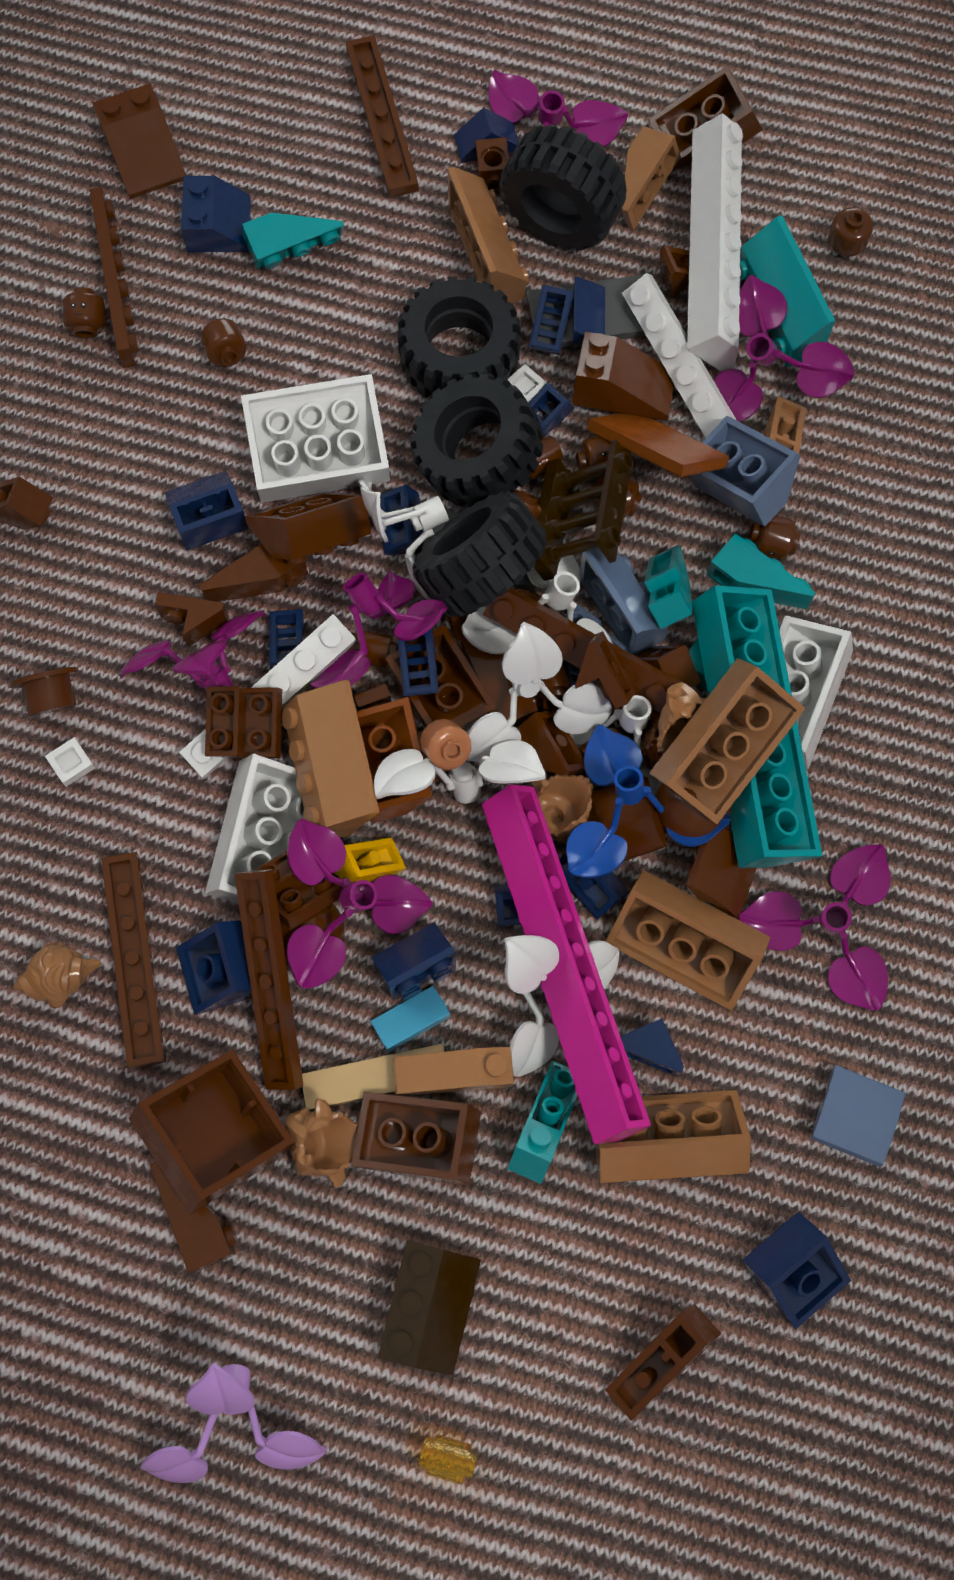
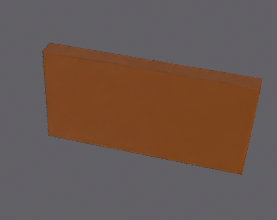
(658, 444)

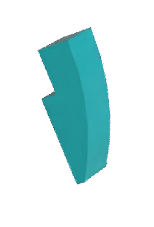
(668, 587)

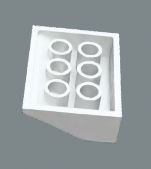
(315, 438)
(256, 821)

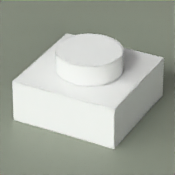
(527, 382)
(70, 762)

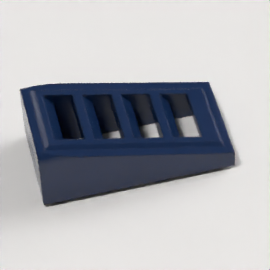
(555, 296)
(555, 417)
(284, 618)
(404, 649)

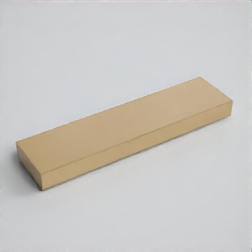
(350, 1081)

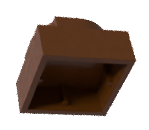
(210, 1131)

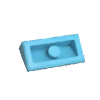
(410, 1019)

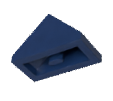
(484, 126)
(653, 1048)

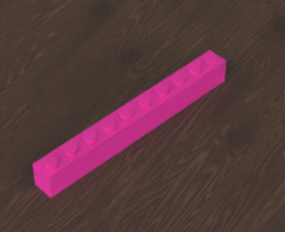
(574, 986)

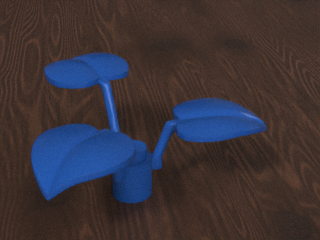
(617, 760)

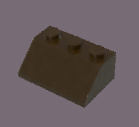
(429, 1308)

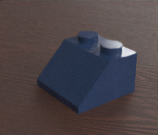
(213, 215)
(216, 967)
(797, 1269)

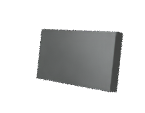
(618, 315)

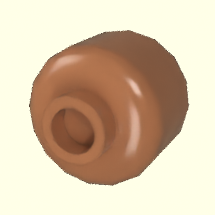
(445, 744)

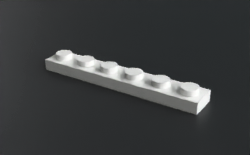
(671, 347)
(291, 675)

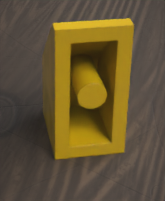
(371, 860)

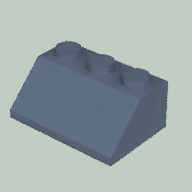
(756, 474)
(621, 600)

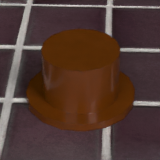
(47, 690)

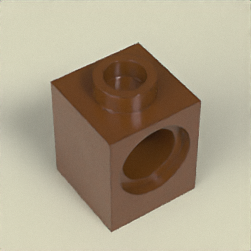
(490, 159)

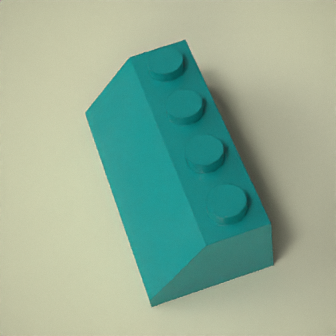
(777, 260)

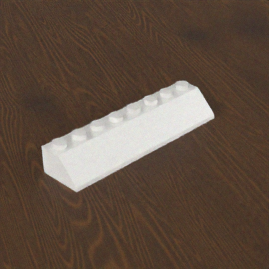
(715, 242)

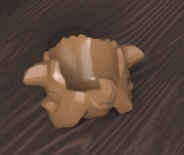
(679, 708)
(564, 803)
(55, 974)
(322, 1142)

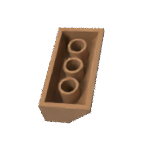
(485, 234)
(728, 739)
(330, 758)
(688, 940)
(686, 1139)

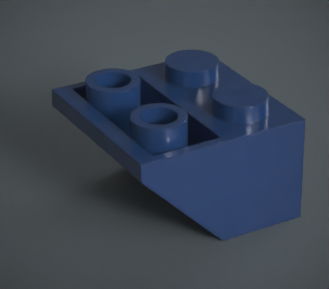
(206, 510)
(415, 962)

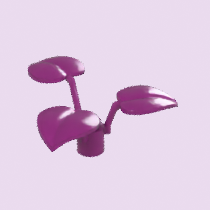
(518, 96)
(822, 367)
(374, 603)
(201, 661)
(860, 875)
(394, 901)

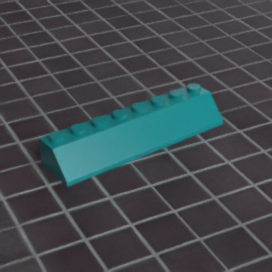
(775, 811)

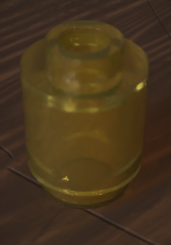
(447, 1459)

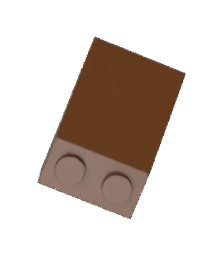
(701, 104)
(139, 140)
(621, 379)
(460, 690)
(417, 1137)

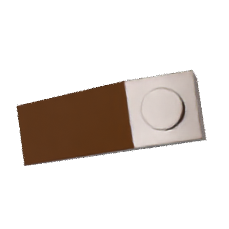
(253, 576)
(200, 1236)
(663, 1361)

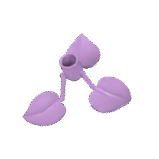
(229, 1392)

